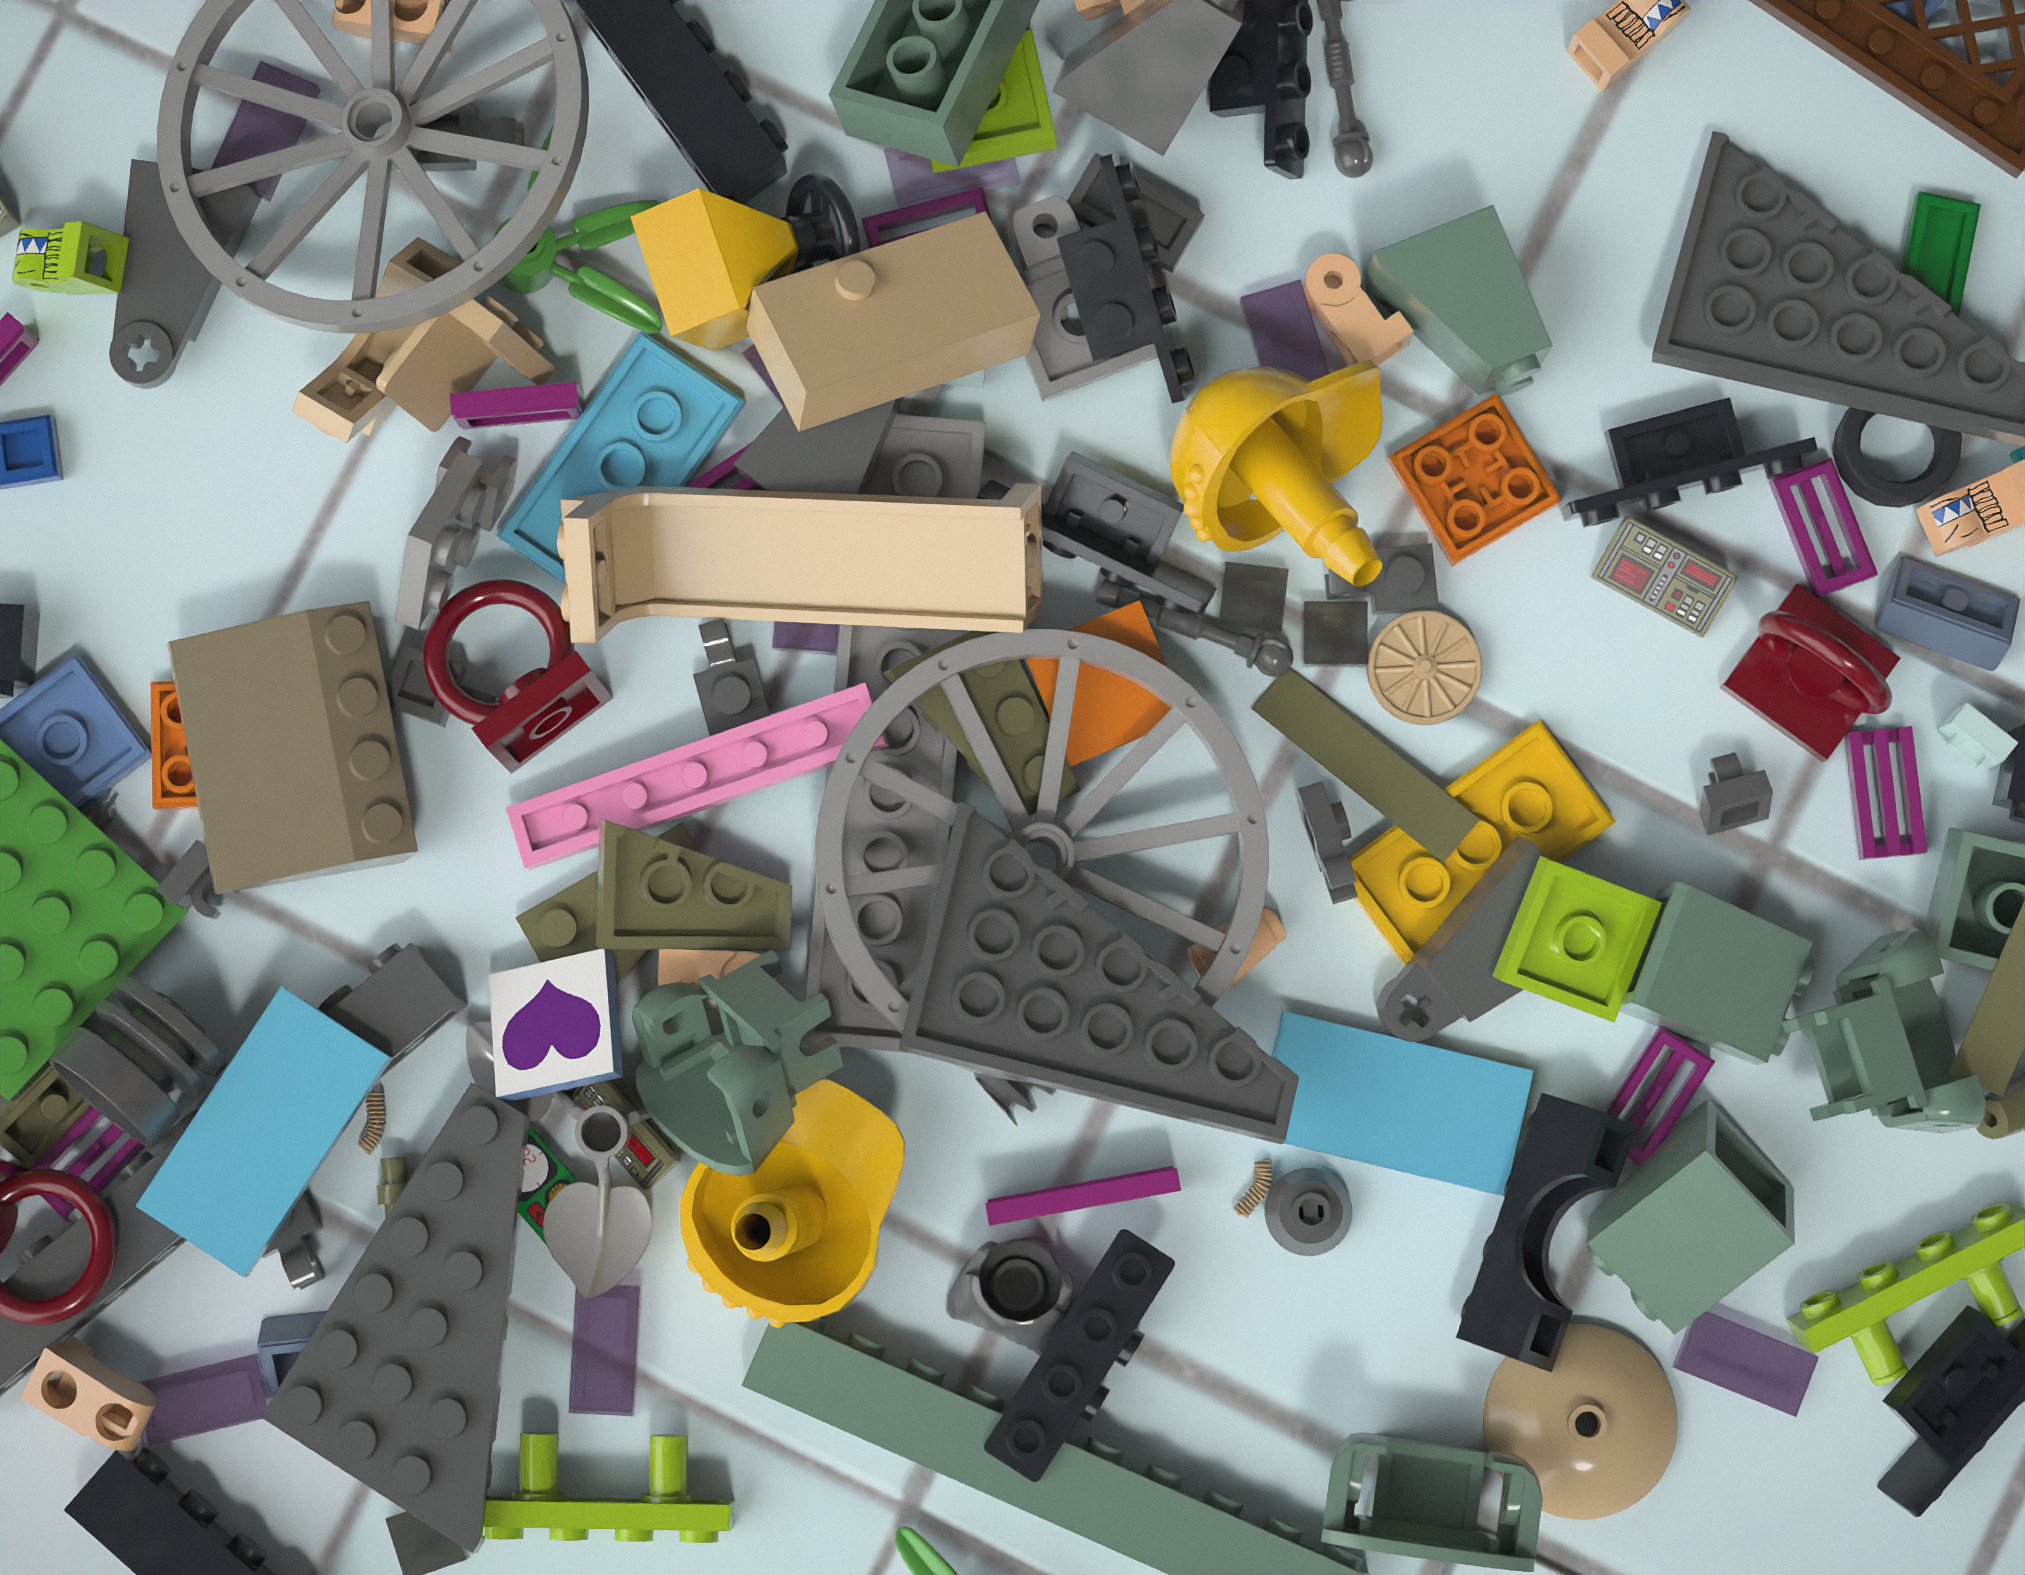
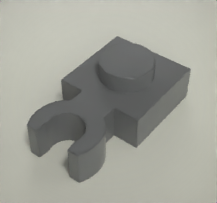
(1326, 828)

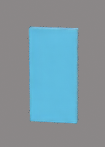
(642, 428)
(1402, 1103)
(264, 1132)

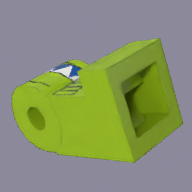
(62, 259)

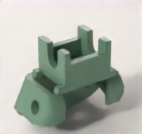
(1891, 1042)
(734, 1091)
(1429, 1503)

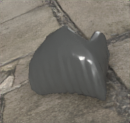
(1013, 1292)

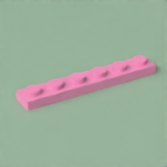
(690, 777)

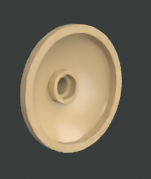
(1536, 1414)

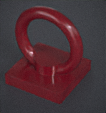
(1812, 673)
(535, 706)
(20, 1183)

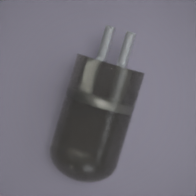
(101, 814)

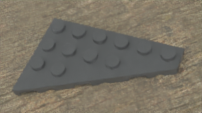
(1805, 309)
(1057, 997)
(412, 1347)

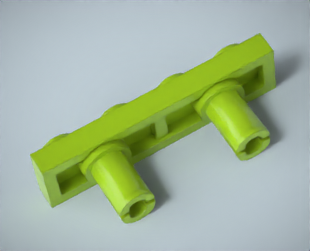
(1890, 1287)
(634, 1519)

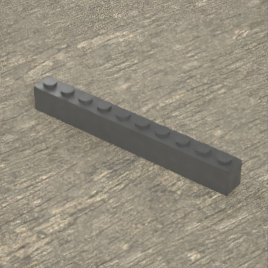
(391, 1009)

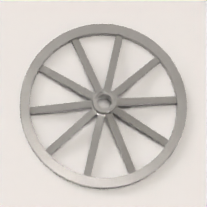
(386, 153)
(1071, 650)

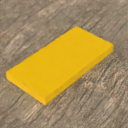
(1516, 791)

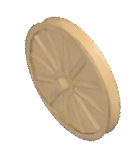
(1424, 667)

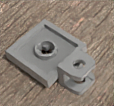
(1059, 357)
(444, 529)

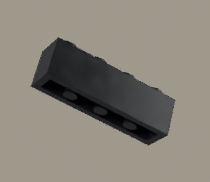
(689, 94)
(157, 1525)

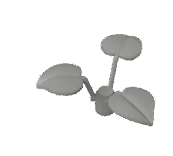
(587, 1228)

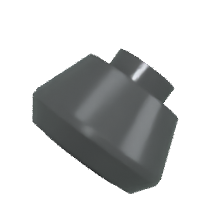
(1308, 1189)

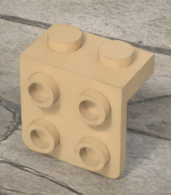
(454, 354)

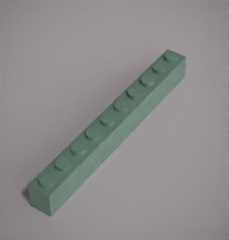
(1081, 1488)

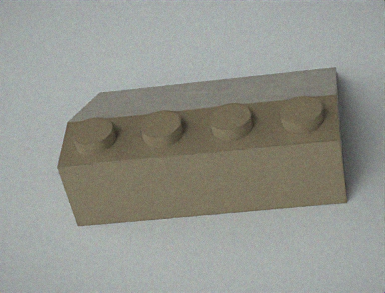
(292, 748)

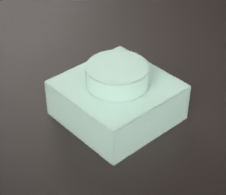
(1976, 738)

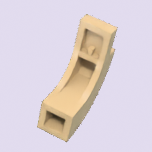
(345, 393)

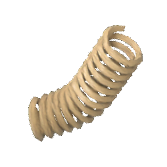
(373, 1123)
(1261, 1174)

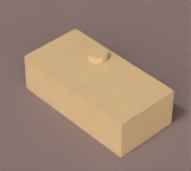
(892, 320)

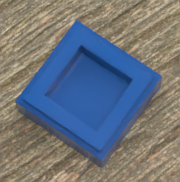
(29, 452)

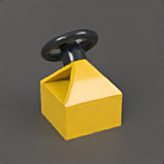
(714, 251)

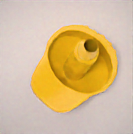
(1287, 446)
(808, 1221)

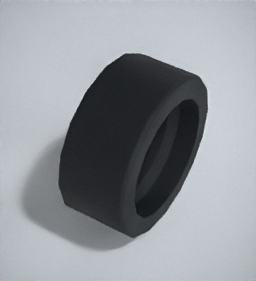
(1879, 490)

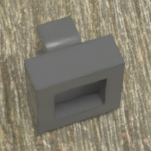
(1734, 797)
(190, 882)

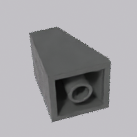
(1151, 66)

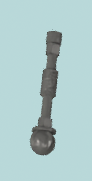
(1352, 151)
(1270, 655)

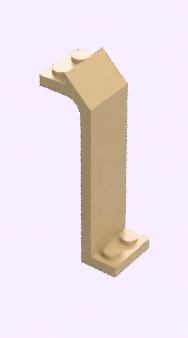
(801, 558)

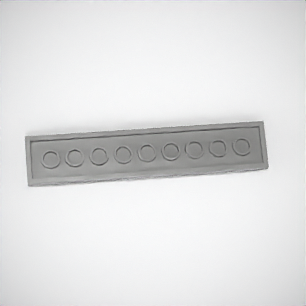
(881, 829)

